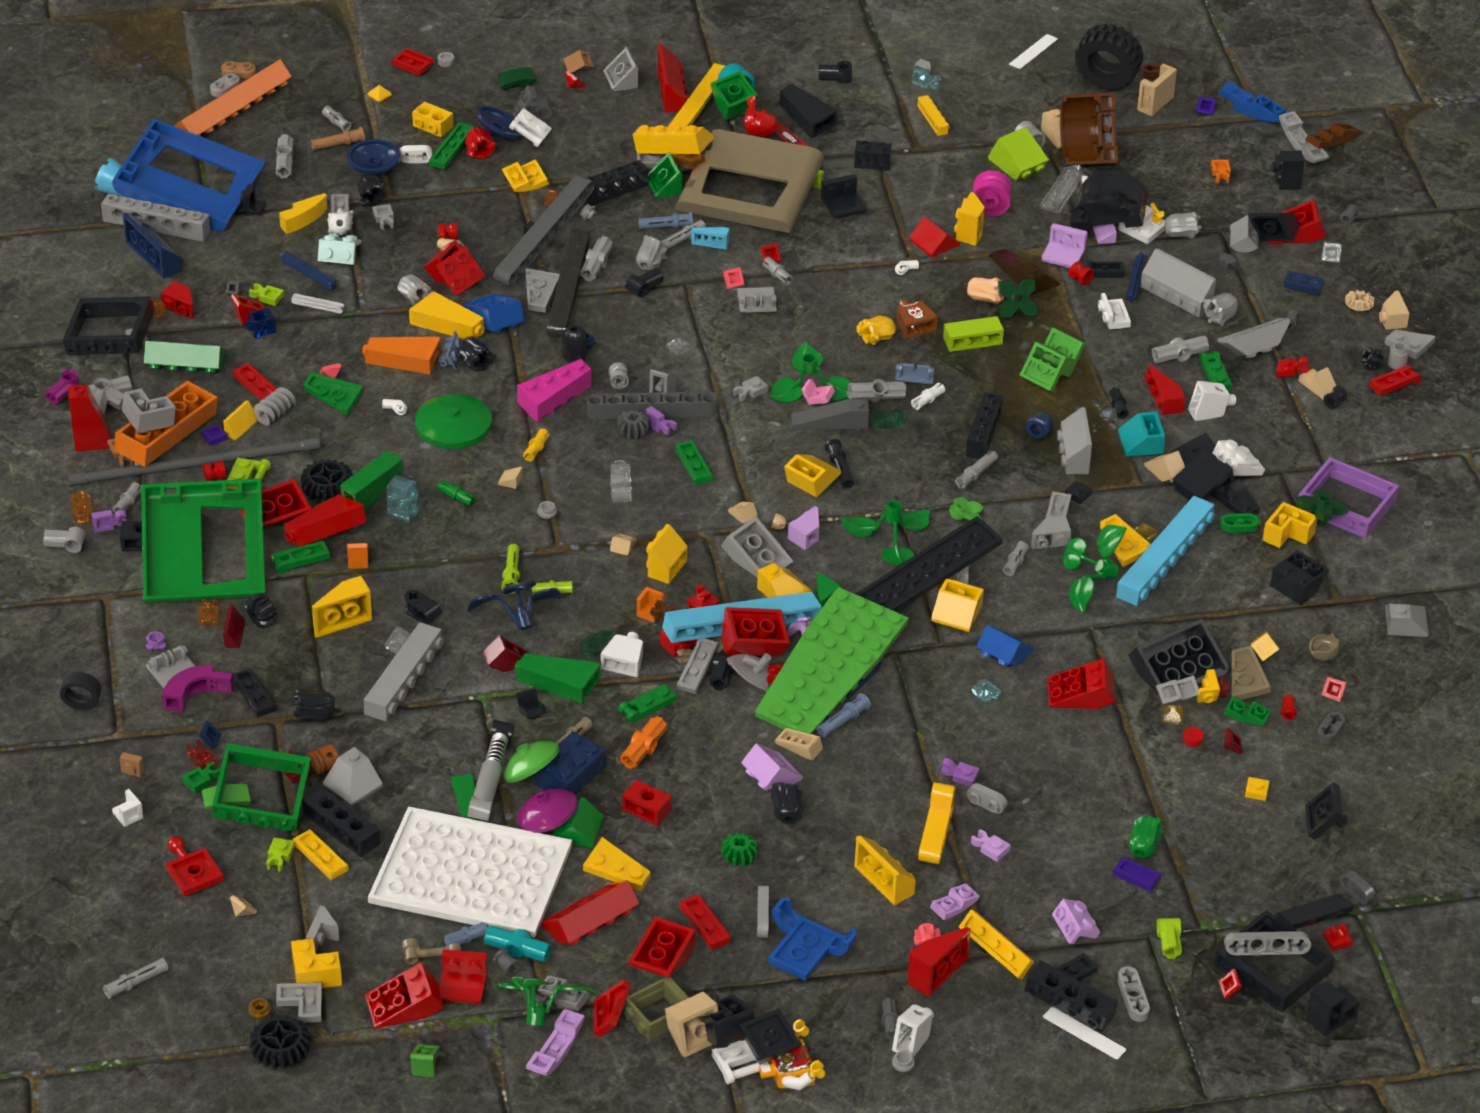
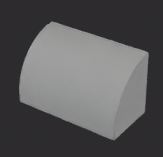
(1243, 235)

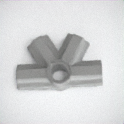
(110, 391)

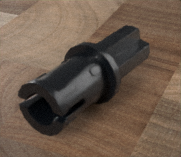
(1119, 403)

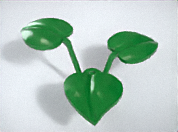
(807, 361)
(912, 520)
(1083, 589)
(536, 1010)

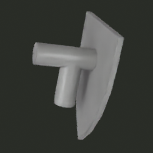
(752, 668)

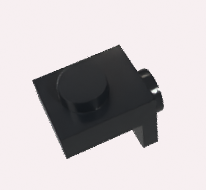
(249, 201)
(529, 704)

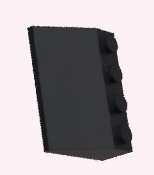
(1179, 655)

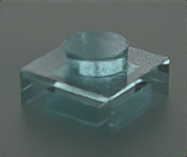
(986, 692)

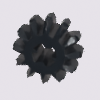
(261, 610)

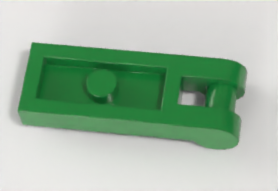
(1215, 370)
(300, 556)
(647, 703)

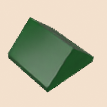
(666, 178)
(582, 826)

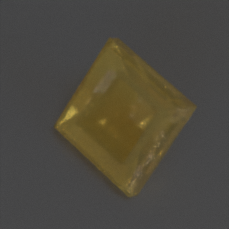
(1146, 531)
(1172, 714)

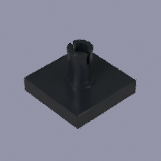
(1325, 811)
(769, 1036)

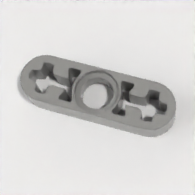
(763, 912)
(1130, 1001)

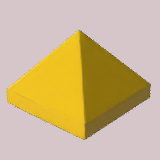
(379, 93)

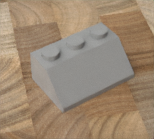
(1075, 443)

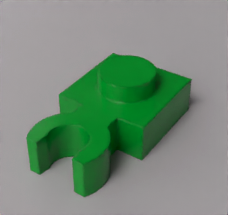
(200, 779)

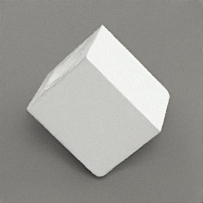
(130, 810)

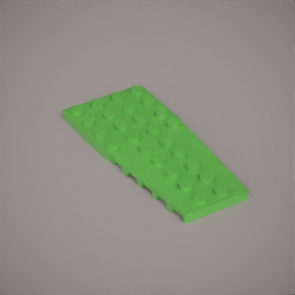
(829, 661)

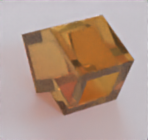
(550, 196)

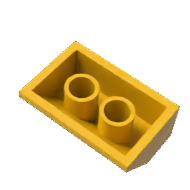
(883, 870)

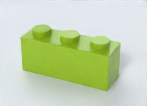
(973, 334)

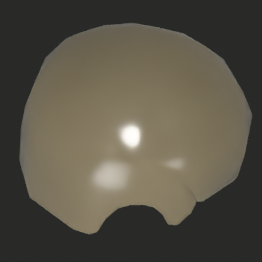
(1324, 647)

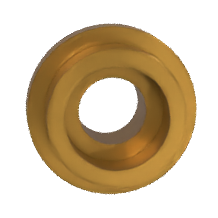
(259, 1008)

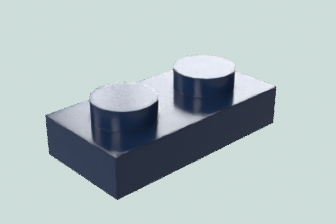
(1303, 282)

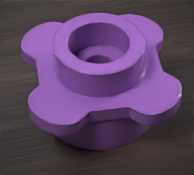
(155, 641)

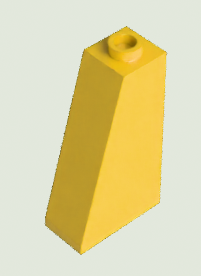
(446, 317)

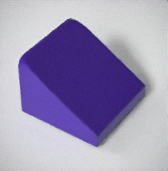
(1206, 106)

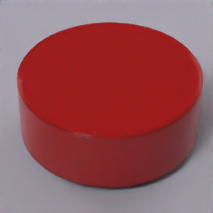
(1193, 736)

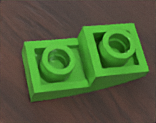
(233, 795)

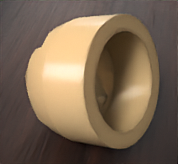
(778, 522)

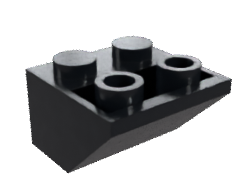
(1298, 577)

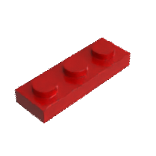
(254, 381)
(704, 922)

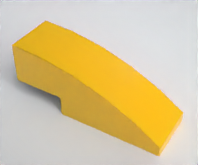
(303, 213)

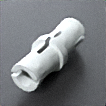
(928, 396)

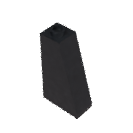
(807, 110)

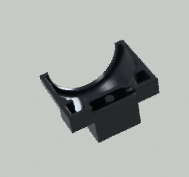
(1103, 199)

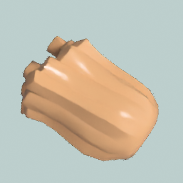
(984, 290)

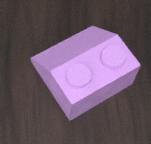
(769, 767)

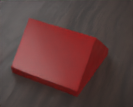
(932, 238)

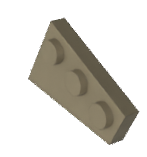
(1247, 675)

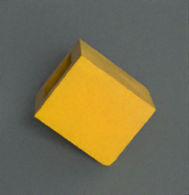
(1264, 646)

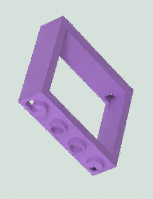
(1362, 480)

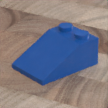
(497, 311)

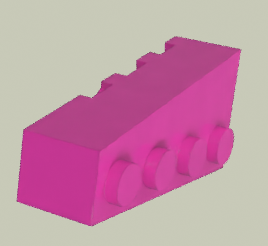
(553, 389)

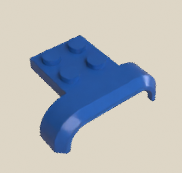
(805, 942)

